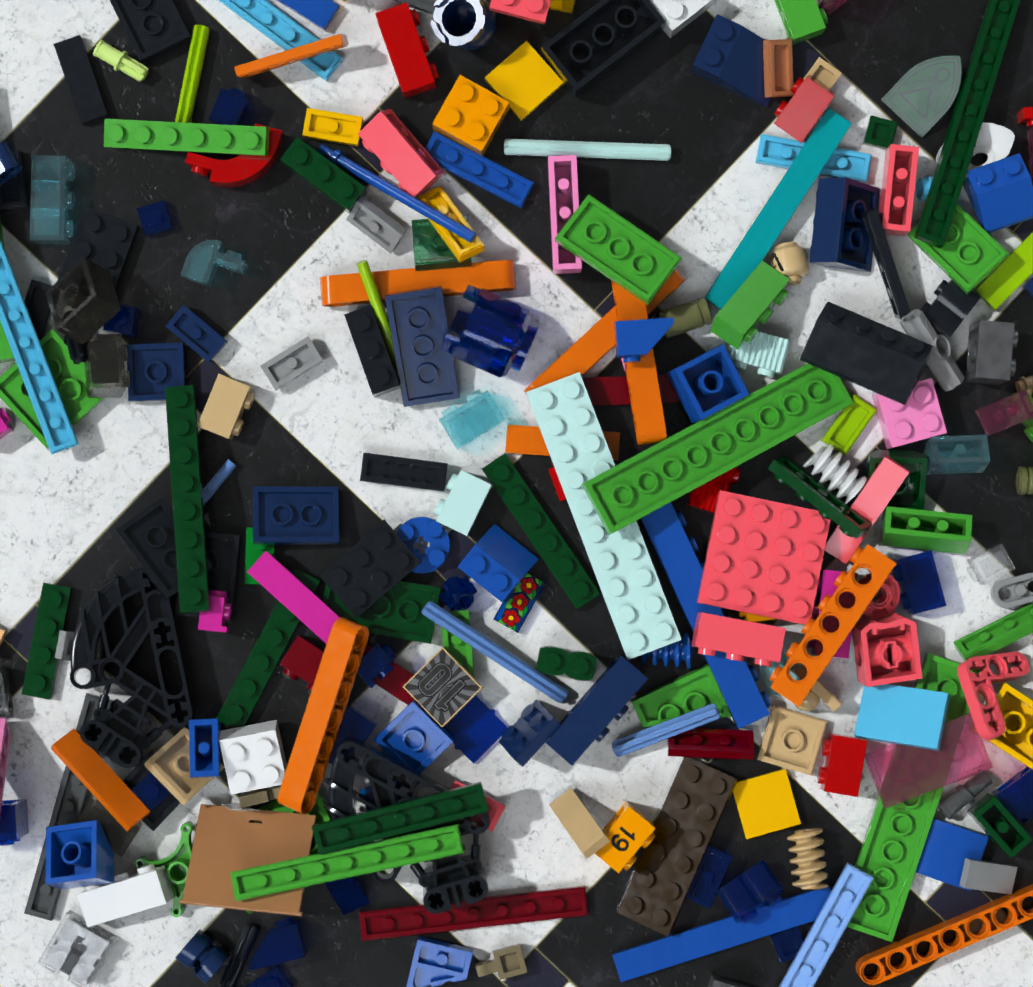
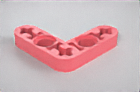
(982, 683)

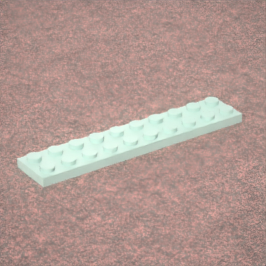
(617, 559)

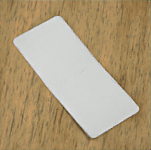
(236, 806)

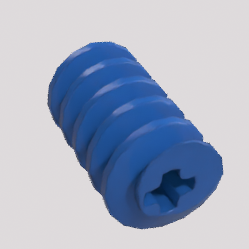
(678, 651)

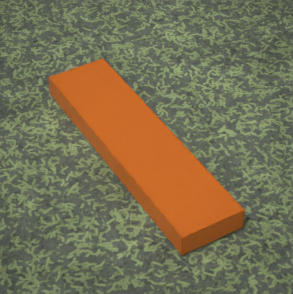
(291, 56)
(529, 441)
(100, 780)

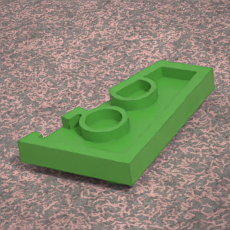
(680, 697)

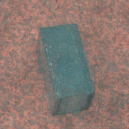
(471, 419)
(957, 454)

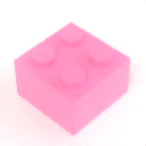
(910, 422)

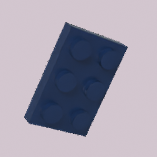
(295, 515)

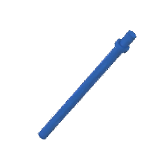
(337, 157)

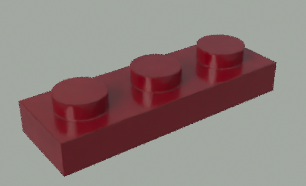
(713, 744)

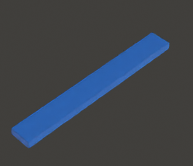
(718, 935)

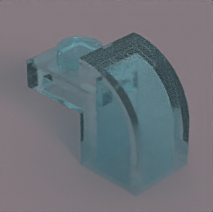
(206, 257)

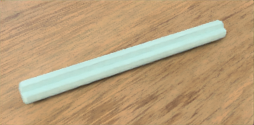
(586, 149)

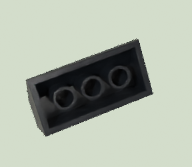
(866, 353)

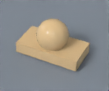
(817, 693)

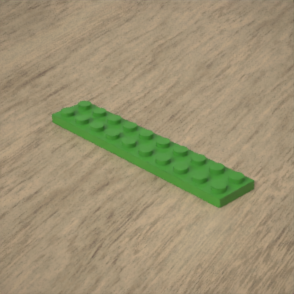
(715, 445)
(900, 832)

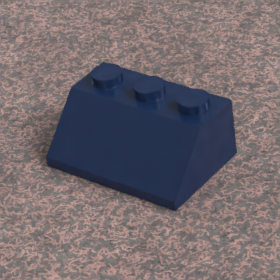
(838, 227)

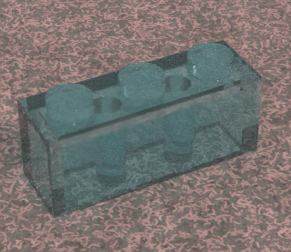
(51, 199)

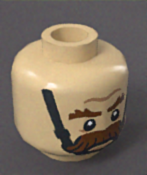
(790, 261)

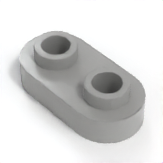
(1017, 590)

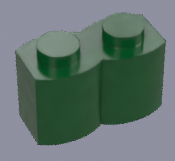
(575, 664)

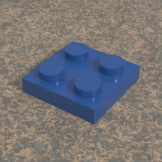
(414, 738)

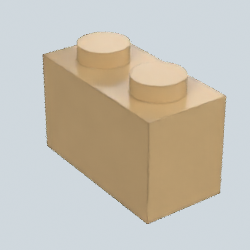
(226, 407)

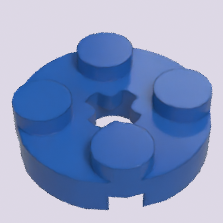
(432, 533)

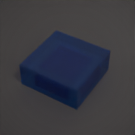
(787, 943)

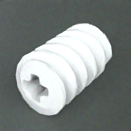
(836, 472)

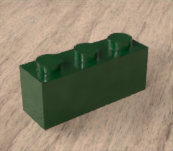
(323, 175)

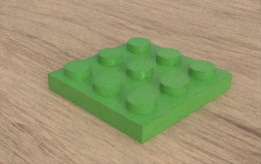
(69, 380)

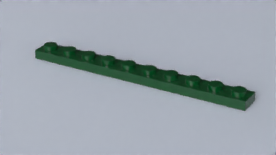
(966, 122)

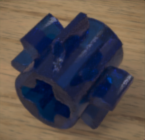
(458, 593)

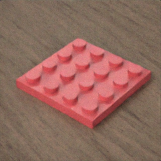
(763, 558)

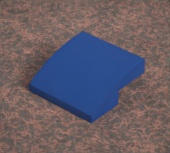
(947, 849)

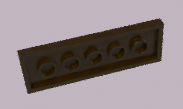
(679, 846)

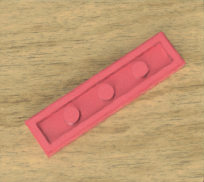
(869, 505)

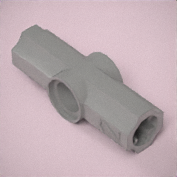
(940, 359)

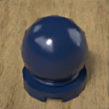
(464, 23)

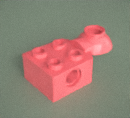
(885, 641)

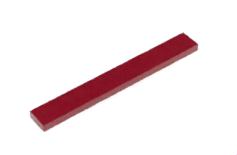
(484, 913)

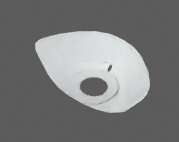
(993, 141)

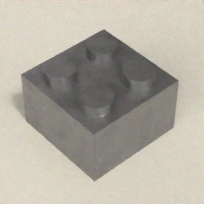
(990, 352)

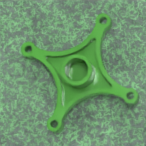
(176, 866)

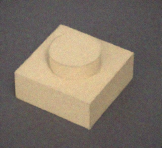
(824, 73)

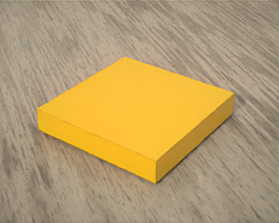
(524, 80)
(765, 803)

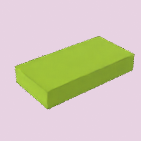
(849, 425)

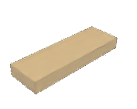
(579, 823)

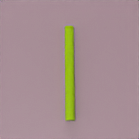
(377, 307)

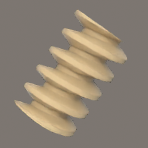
(808, 859)

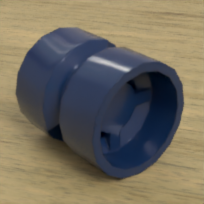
(202, 956)

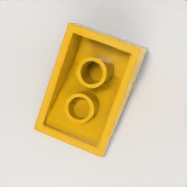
(1018, 719)

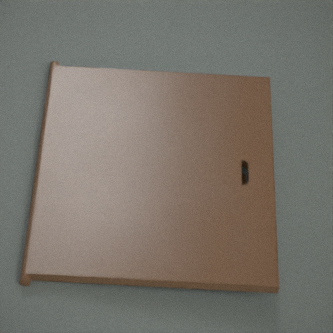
(230, 843)

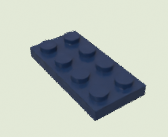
(417, 333)

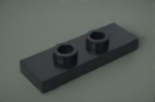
(403, 472)

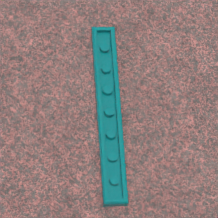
(779, 207)

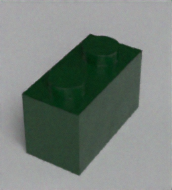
(999, 825)

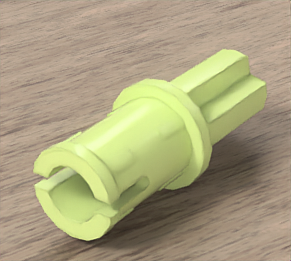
(120, 61)

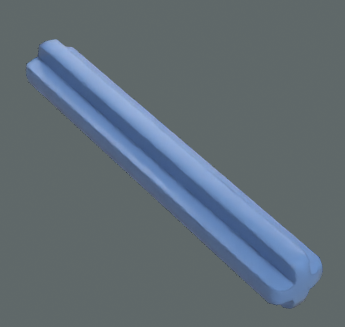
(665, 730)

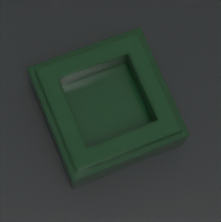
(880, 132)

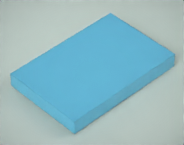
(902, 716)

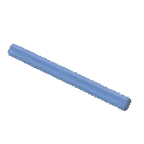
(495, 652)

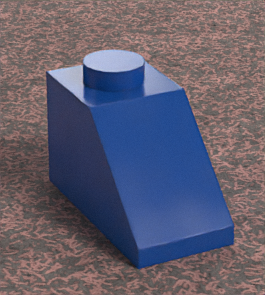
(638, 337)
(204, 748)

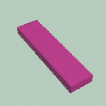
(294, 595)

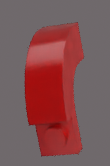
(240, 169)

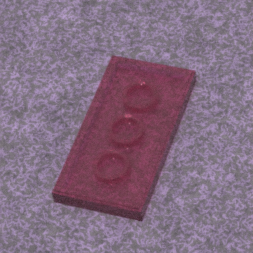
(910, 771)

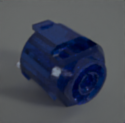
(493, 335)

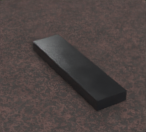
(885, 263)

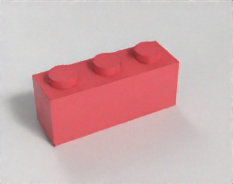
(400, 153)
(898, 189)
(738, 639)

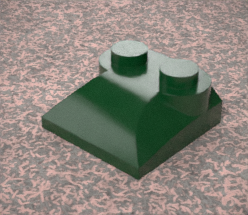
(912, 490)

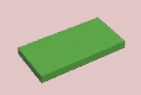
(618, 249)

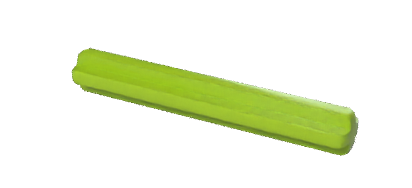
(192, 74)

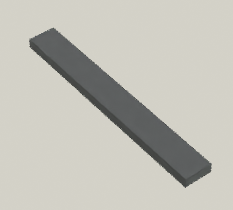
(67, 810)

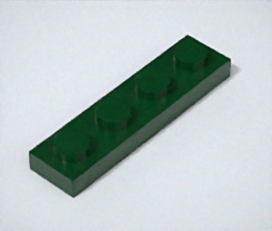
(812, 491)
(50, 619)

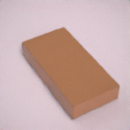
(778, 67)

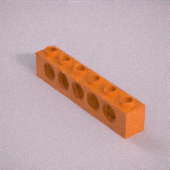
(879, 568)

